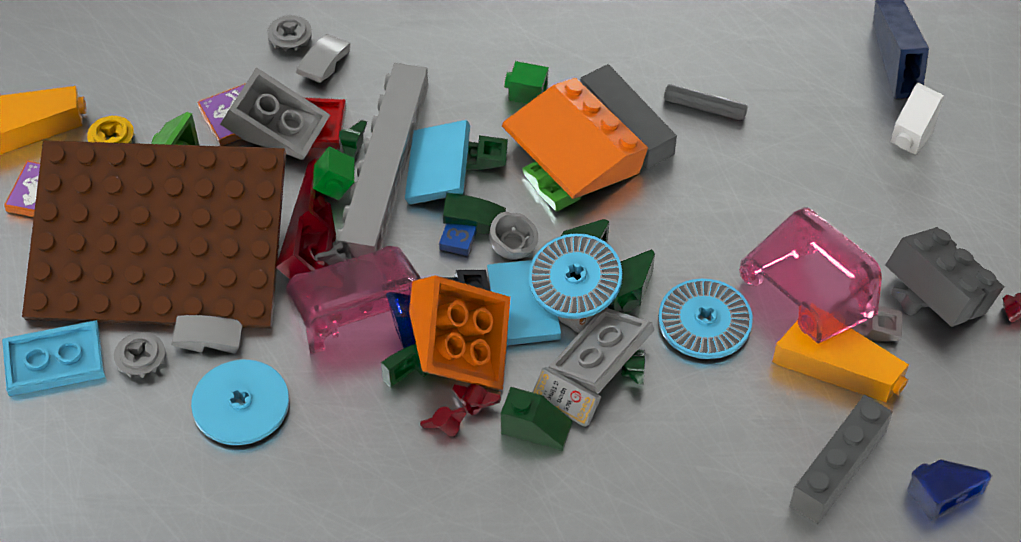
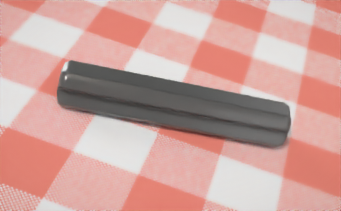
(705, 102)

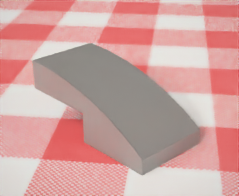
(322, 57)
(882, 327)
(203, 331)

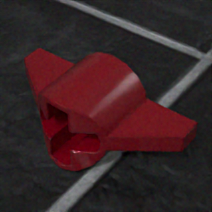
(1012, 306)
(475, 397)
(445, 420)

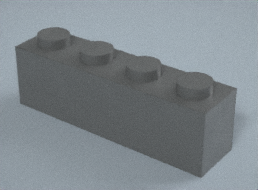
(633, 113)
(840, 459)

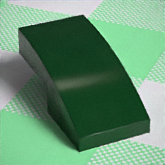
(487, 153)
(470, 211)
(401, 364)

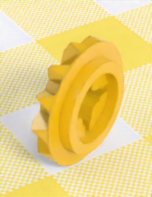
(108, 126)

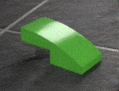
(547, 187)

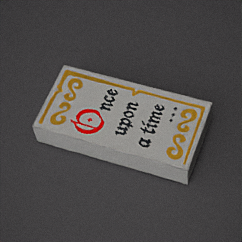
(567, 396)

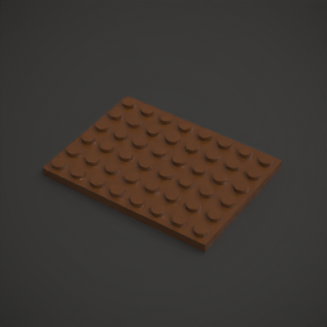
(155, 233)

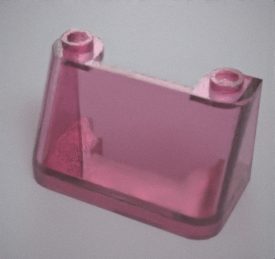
(819, 271)
(347, 292)

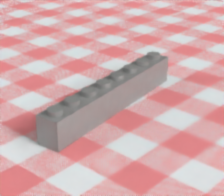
(384, 160)

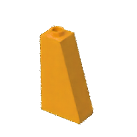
(38, 115)
(844, 361)

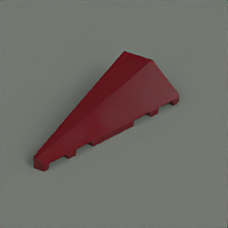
(309, 230)

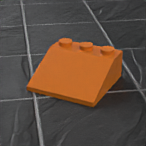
(460, 330)

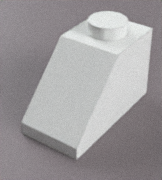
(917, 119)

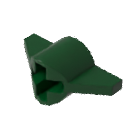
(352, 138)
(635, 367)

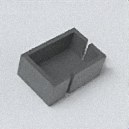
(944, 276)

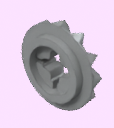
(289, 24)
(134, 345)

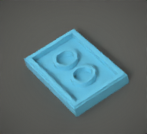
(437, 162)
(527, 318)
(53, 358)

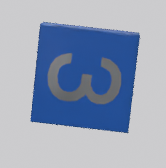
(457, 238)

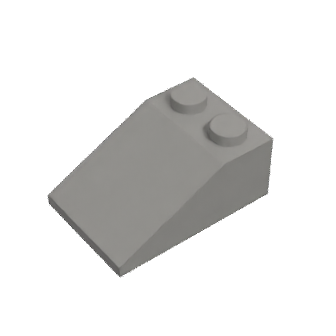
(274, 116)

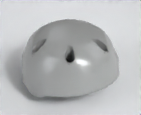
(513, 242)

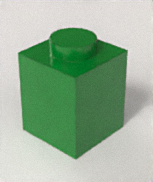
(526, 82)
(333, 173)

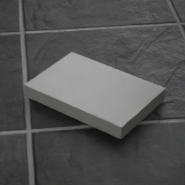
(602, 349)

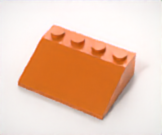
(576, 139)

